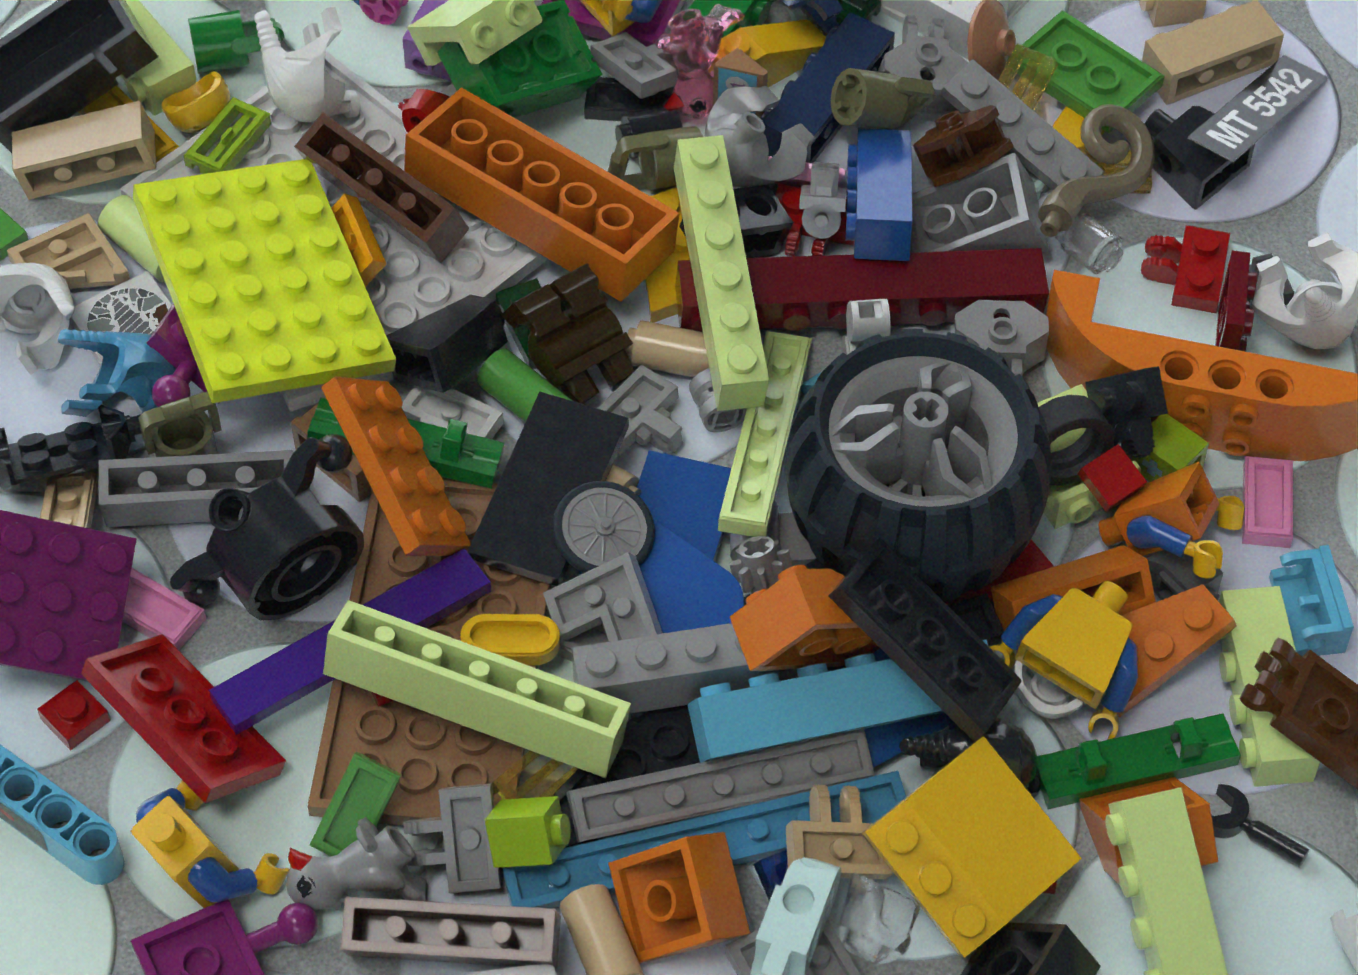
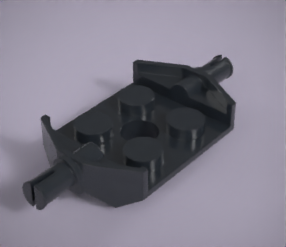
(65, 452)

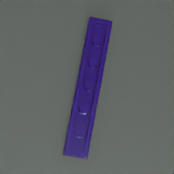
(300, 666)

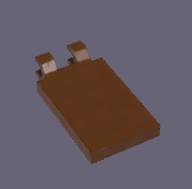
(1310, 705)

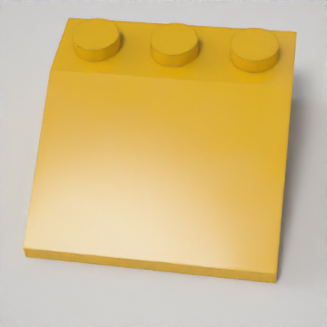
(972, 847)

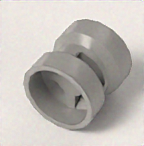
(703, 395)

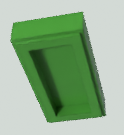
(361, 794)

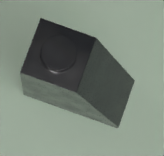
(448, 343)

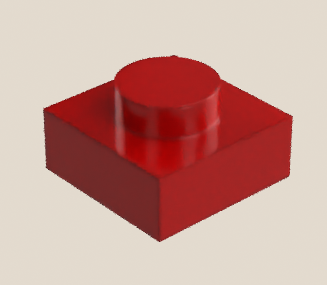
(73, 714)

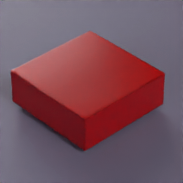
(1112, 477)

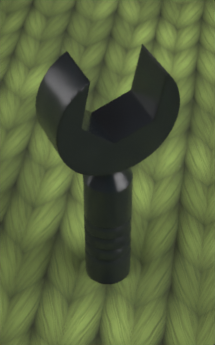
(1232, 823)

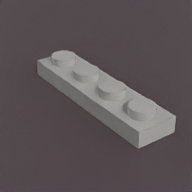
(1034, 140)

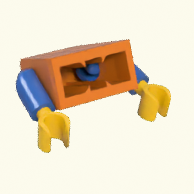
(1172, 515)

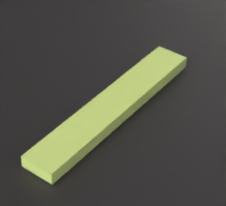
(765, 439)

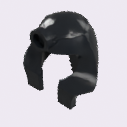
(1005, 737)

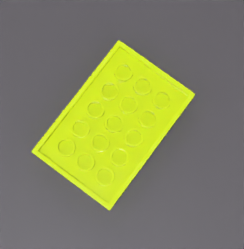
(262, 280)

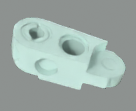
(796, 918)

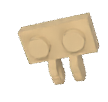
(835, 842)

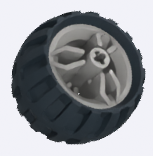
(888, 420)

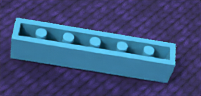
(805, 707)

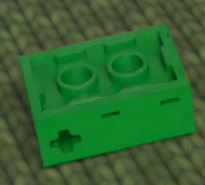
(531, 72)

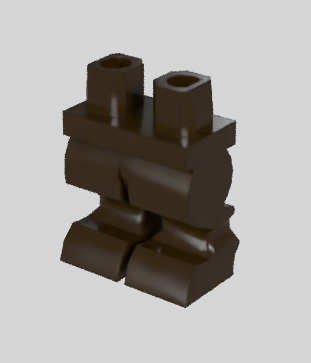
(573, 344)

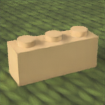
(1214, 50)
(83, 150)

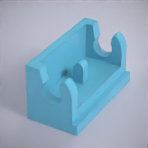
(1314, 601)

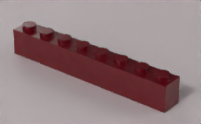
(924, 290)

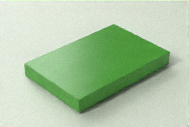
(1091, 68)

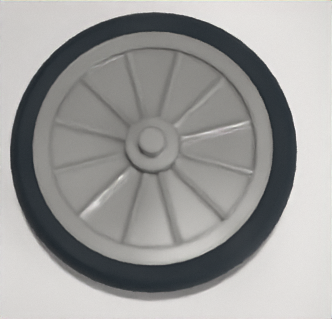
(601, 524)

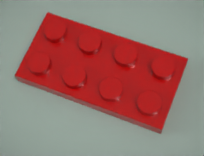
(175, 715)

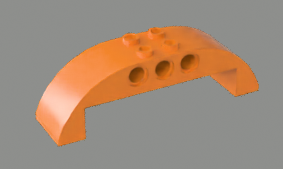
(1222, 394)

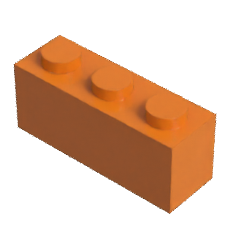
(1115, 565)

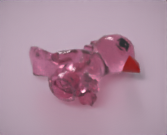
(694, 48)

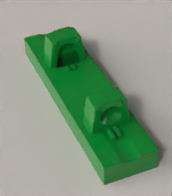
(448, 449)
(1136, 760)

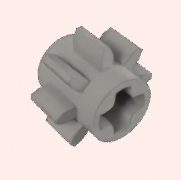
(759, 563)

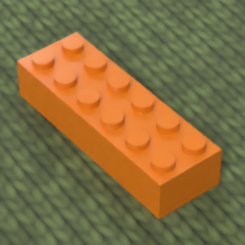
(540, 193)

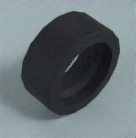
(1068, 414)

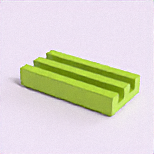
(235, 140)

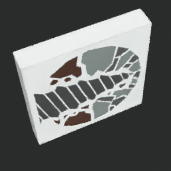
(128, 307)

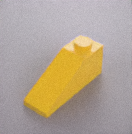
(776, 46)

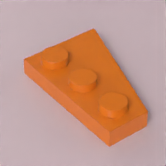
(1173, 635)

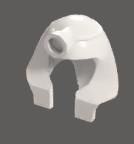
(299, 77)
(35, 301)
(1319, 312)

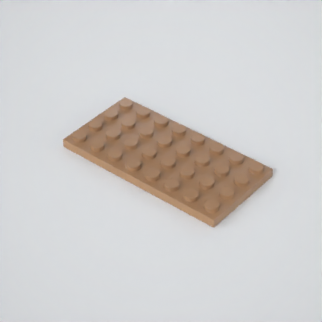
(410, 741)

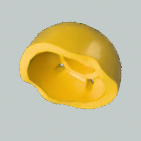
(197, 105)

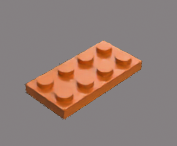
(397, 466)

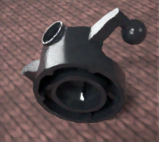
(285, 544)

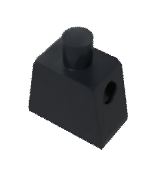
(1186, 165)

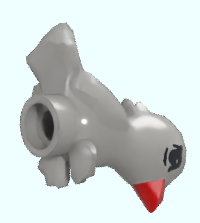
(368, 864)

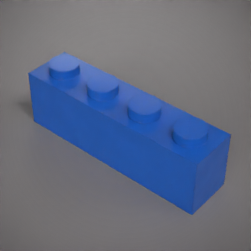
(880, 194)

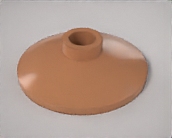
(990, 37)

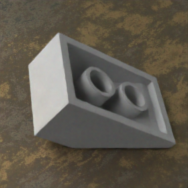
(979, 212)

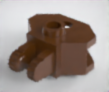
(961, 145)

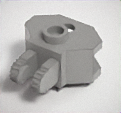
(925, 59)
(1017, 339)

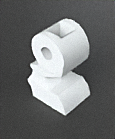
(865, 320)

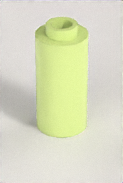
(124, 227)

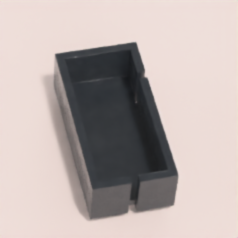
(67, 61)

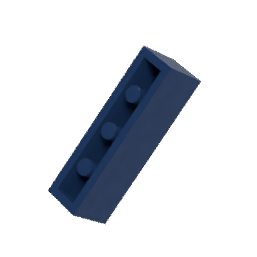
(808, 98)

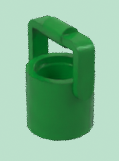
(224, 40)

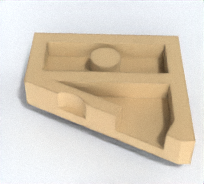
(76, 252)

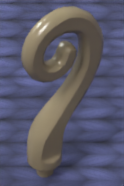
(1071, 196)

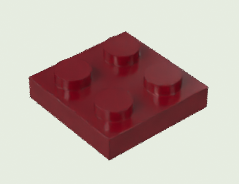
(1234, 311)

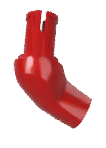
(420, 106)

